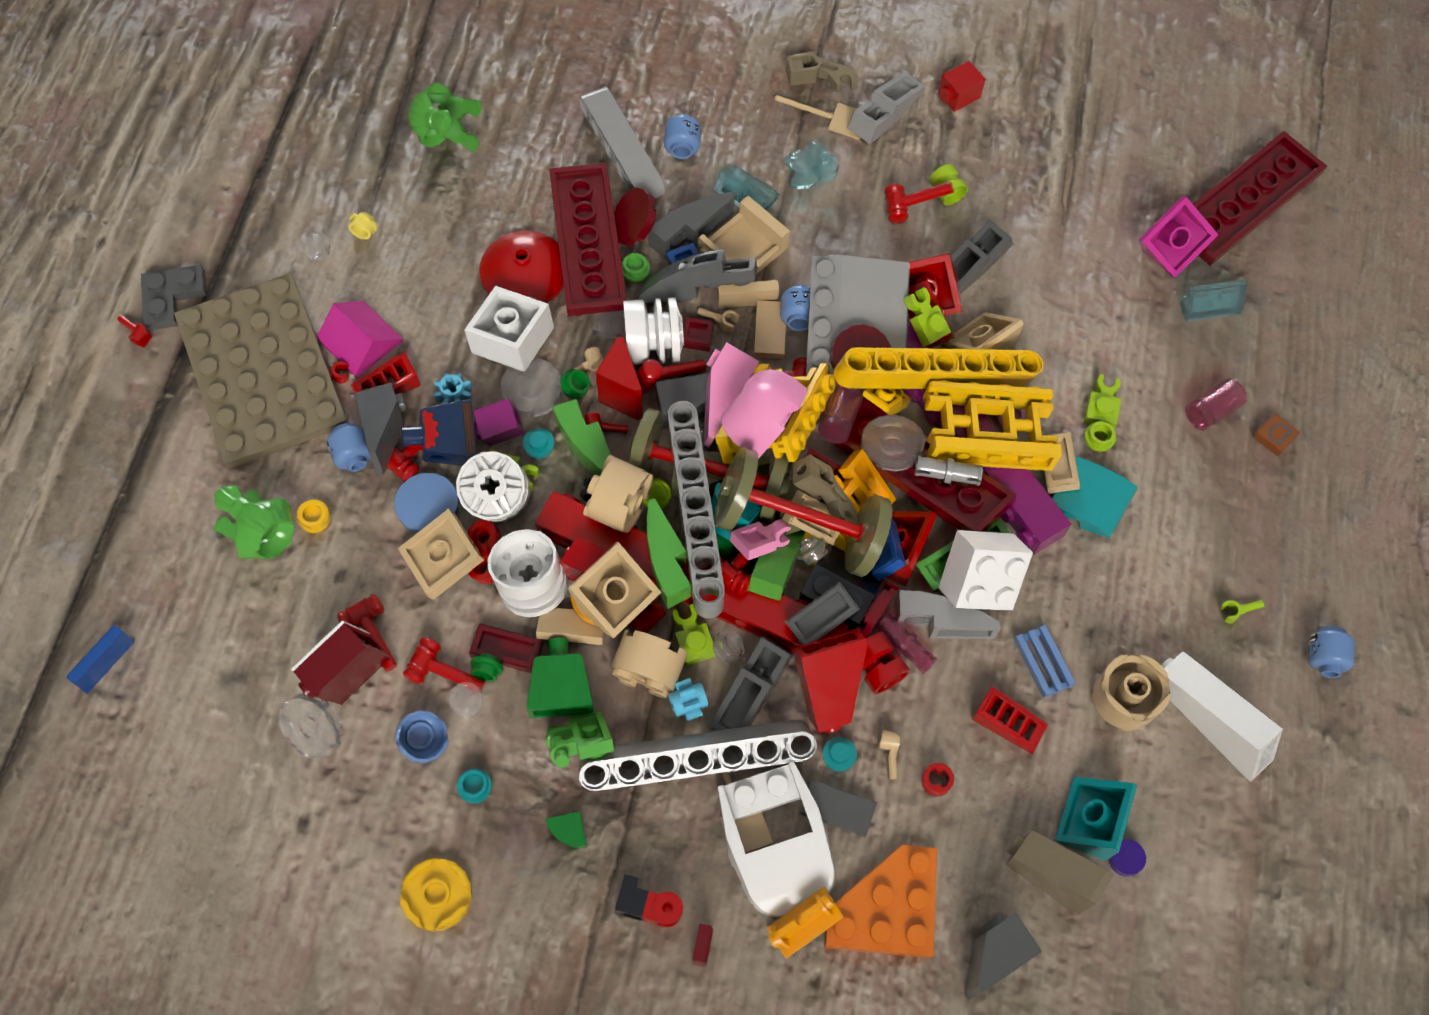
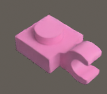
(758, 540)

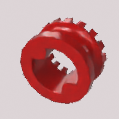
(937, 790)

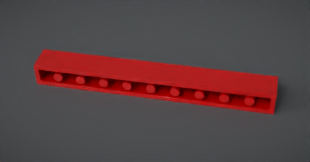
(564, 522)

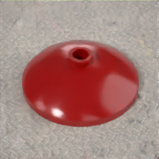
(535, 276)

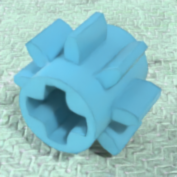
(449, 384)
(688, 699)

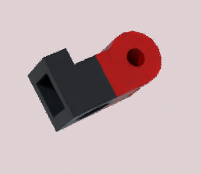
(646, 906)

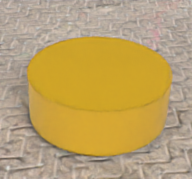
(313, 516)

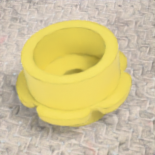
(362, 225)

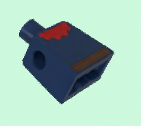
(444, 433)

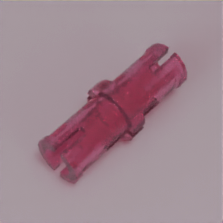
(906, 643)

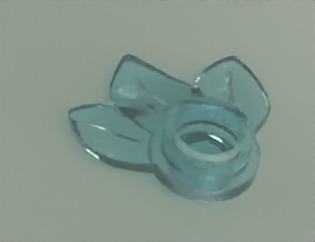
(811, 165)

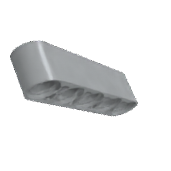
(620, 142)

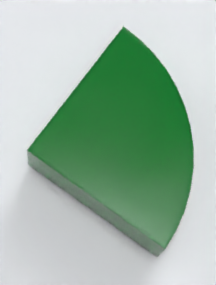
(568, 829)

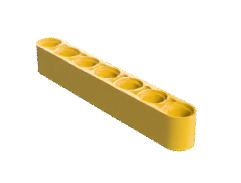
(919, 366)

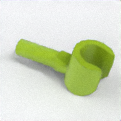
(1240, 608)

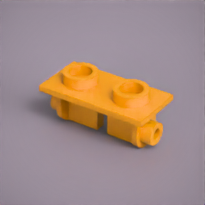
(804, 923)

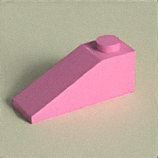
(724, 383)

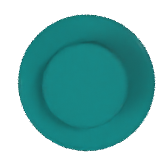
(538, 443)
(839, 754)
(474, 786)

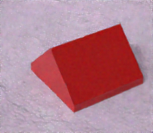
(943, 278)
(618, 382)
(913, 533)

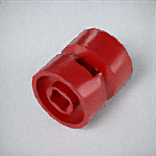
(881, 665)

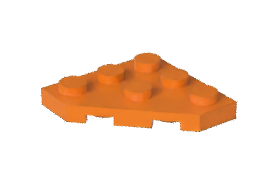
(891, 907)

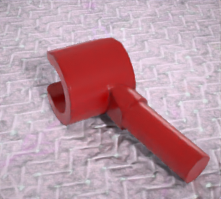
(138, 332)
(338, 366)
(605, 427)

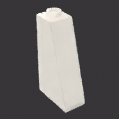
(1223, 716)

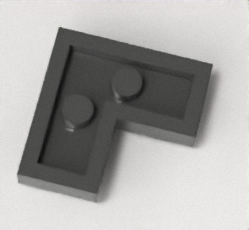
(166, 287)

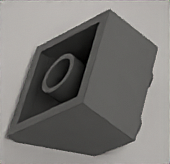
(998, 952)

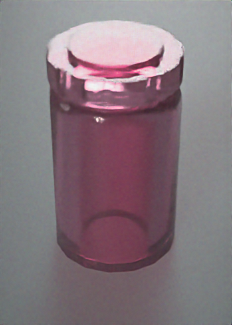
(1216, 404)
(840, 414)

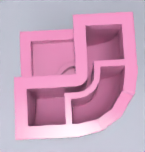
(762, 409)

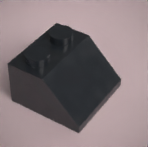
(832, 570)

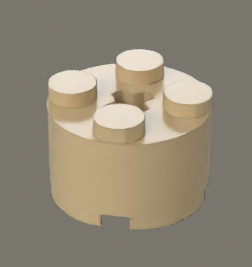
(618, 494)
(647, 662)
(1118, 704)

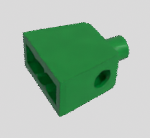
(559, 684)

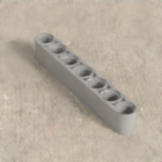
(698, 520)
(712, 762)

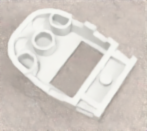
(785, 872)

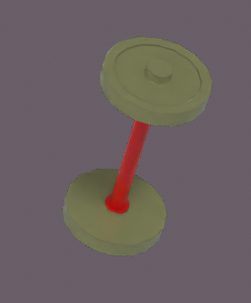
(646, 448)
(864, 539)

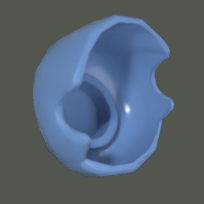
(421, 737)

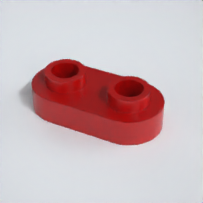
(478, 532)

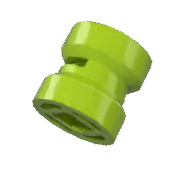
(946, 174)

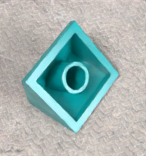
(1096, 816)

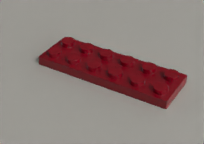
(1256, 192)
(587, 239)
(958, 503)

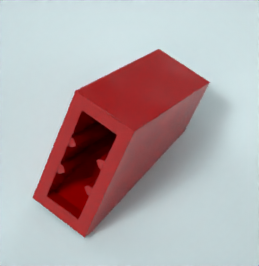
(831, 677)

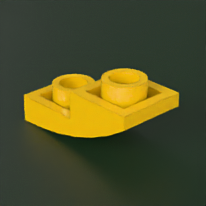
(889, 400)

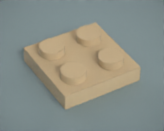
(440, 554)

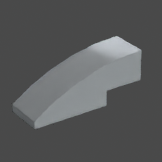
(885, 107)
(943, 619)

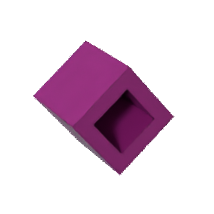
(498, 422)

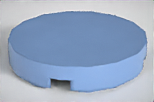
(424, 499)

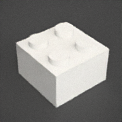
(509, 328)
(985, 570)

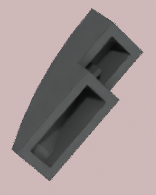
(690, 222)
(980, 254)
(753, 685)

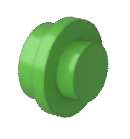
(635, 267)

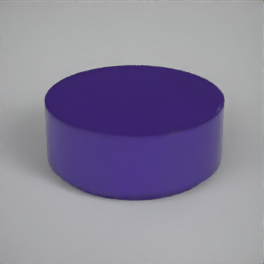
(1129, 859)

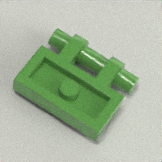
(582, 736)

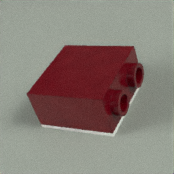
(340, 664)

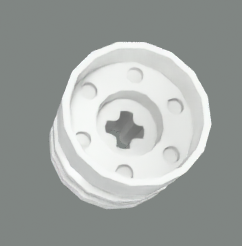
(653, 330)
(509, 497)
(527, 573)

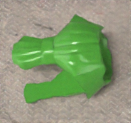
(438, 124)
(261, 525)

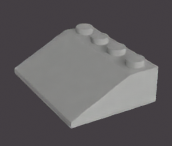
(855, 292)

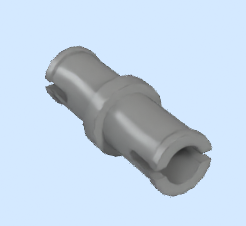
(948, 470)

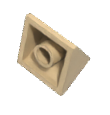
(987, 332)
(613, 591)

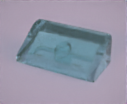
(743, 185)
(1214, 300)

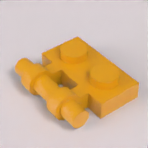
(862, 479)

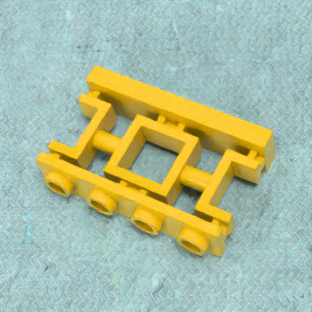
(800, 424)
(992, 448)

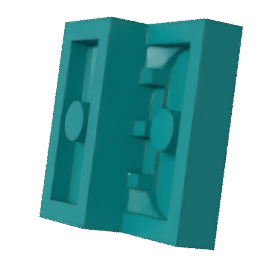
(1099, 500)

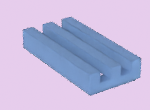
(1055, 656)

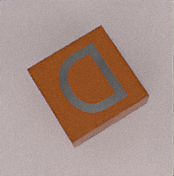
(1276, 434)

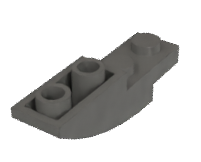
(687, 275)

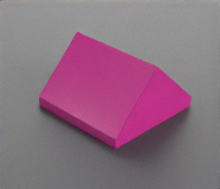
(1178, 237)
(357, 336)

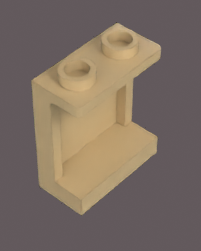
(749, 235)

